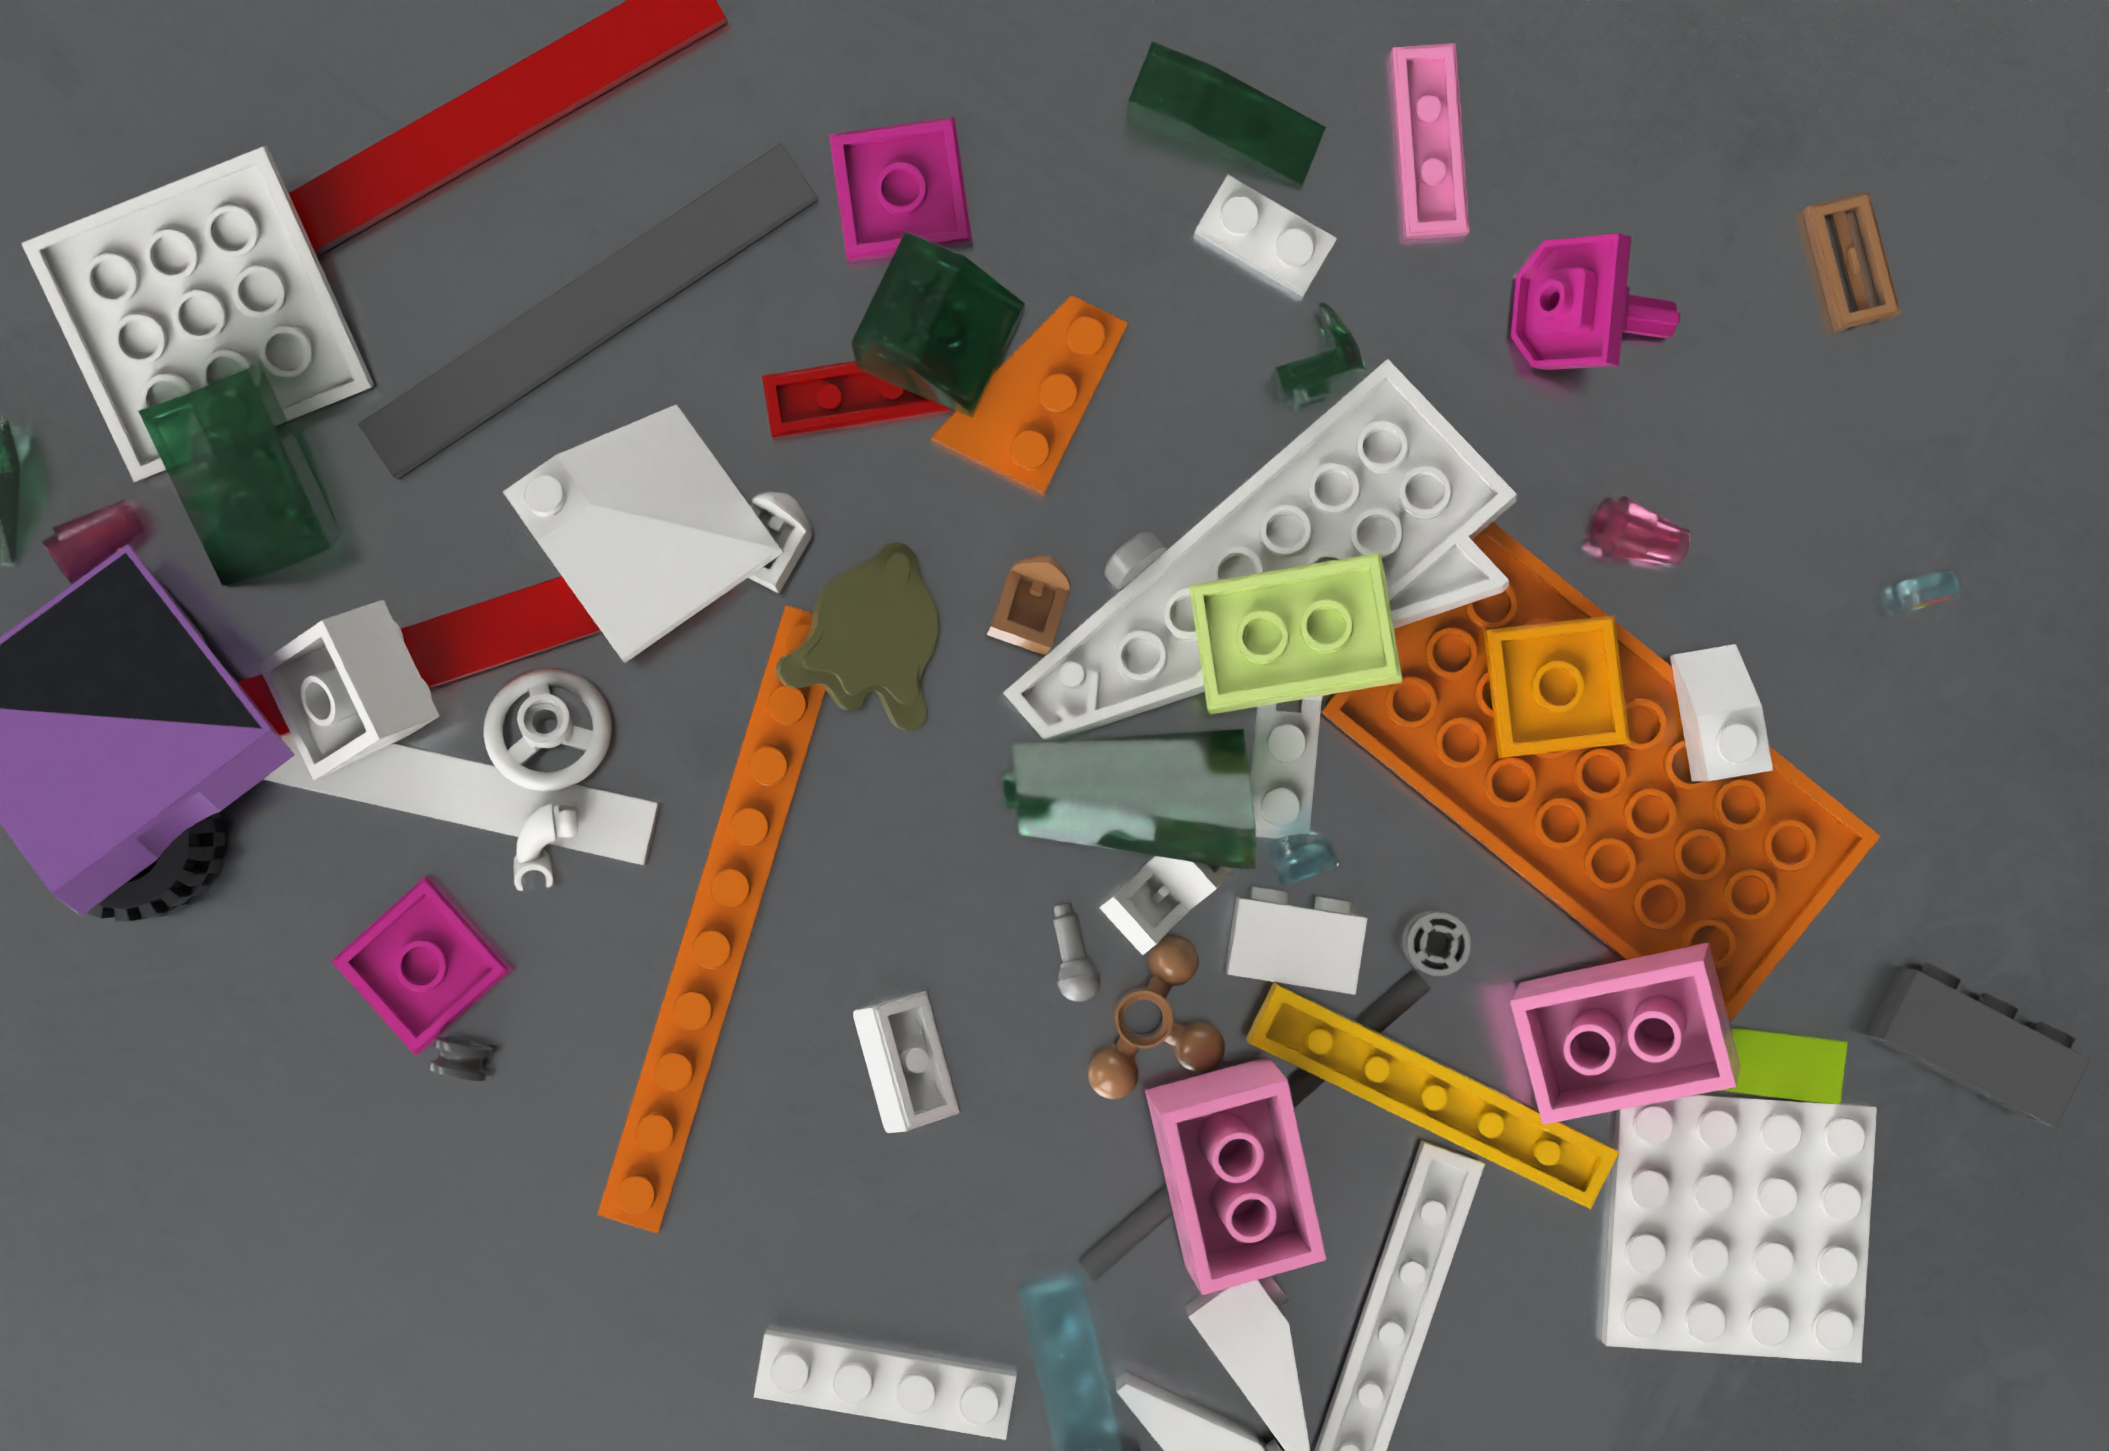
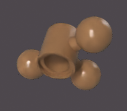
(1196, 1046)

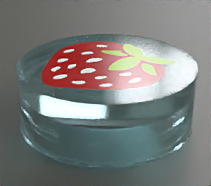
(1926, 590)

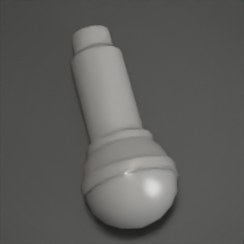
(1077, 974)

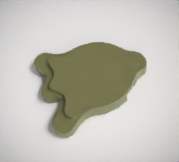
(868, 635)

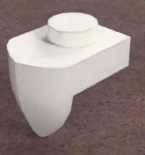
(789, 529)

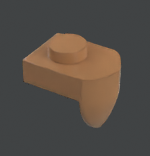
(1031, 603)

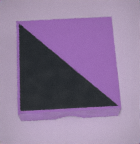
(118, 731)

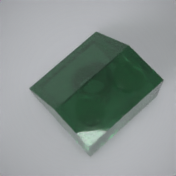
(936, 325)

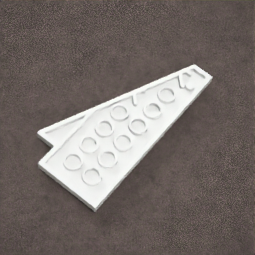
(1357, 482)

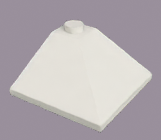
(643, 527)

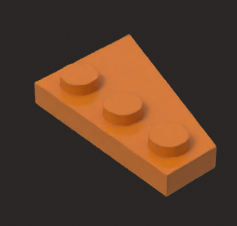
(1038, 396)

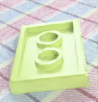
(1295, 633)

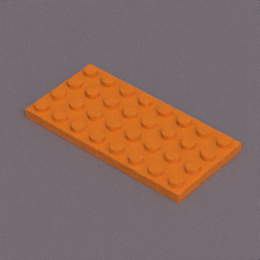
(1612, 827)

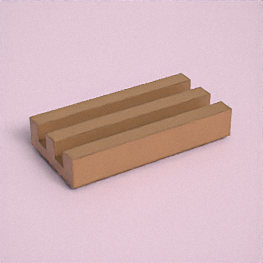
(1827, 266)

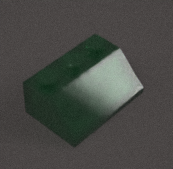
(241, 475)

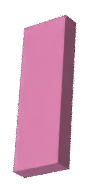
(1429, 141)

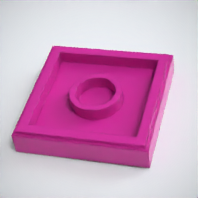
(900, 183)
(422, 965)

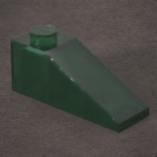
(1222, 115)

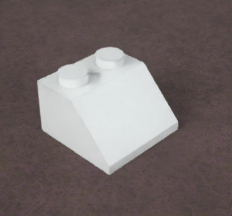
(348, 688)

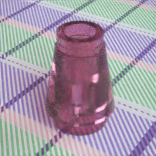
(1637, 533)
(92, 539)

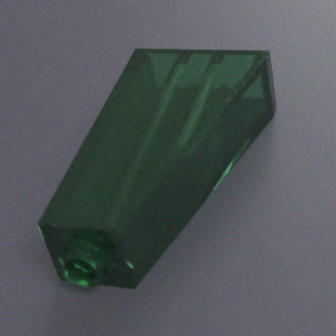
(1140, 795)

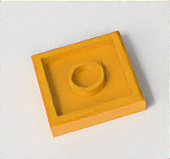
(1556, 686)

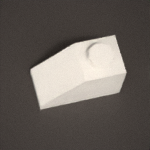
(1720, 714)

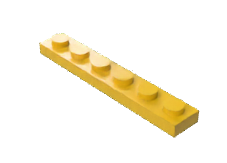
(1431, 1095)

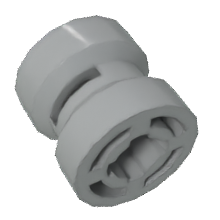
(1426, 938)

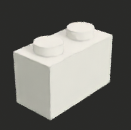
(1296, 942)

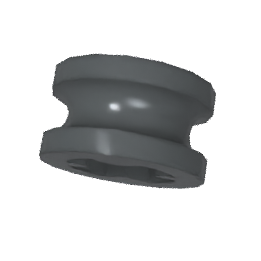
(460, 1058)

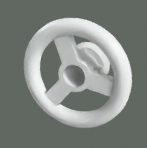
(539, 707)

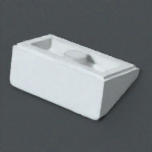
(906, 1062)

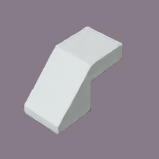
(1160, 897)

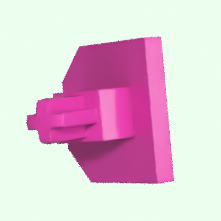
(1578, 303)

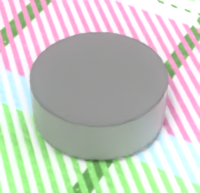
(1133, 559)

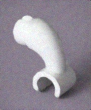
(538, 831)

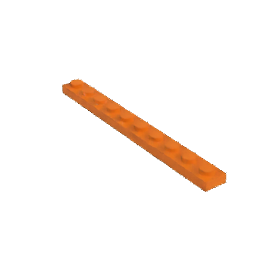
(714, 941)

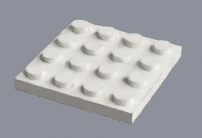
(194, 290)
(1740, 1227)

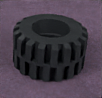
(172, 880)

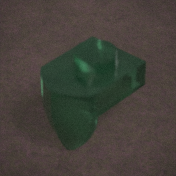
(1312, 376)

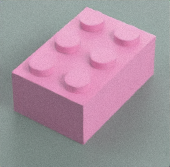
(1626, 1034)
(1236, 1175)

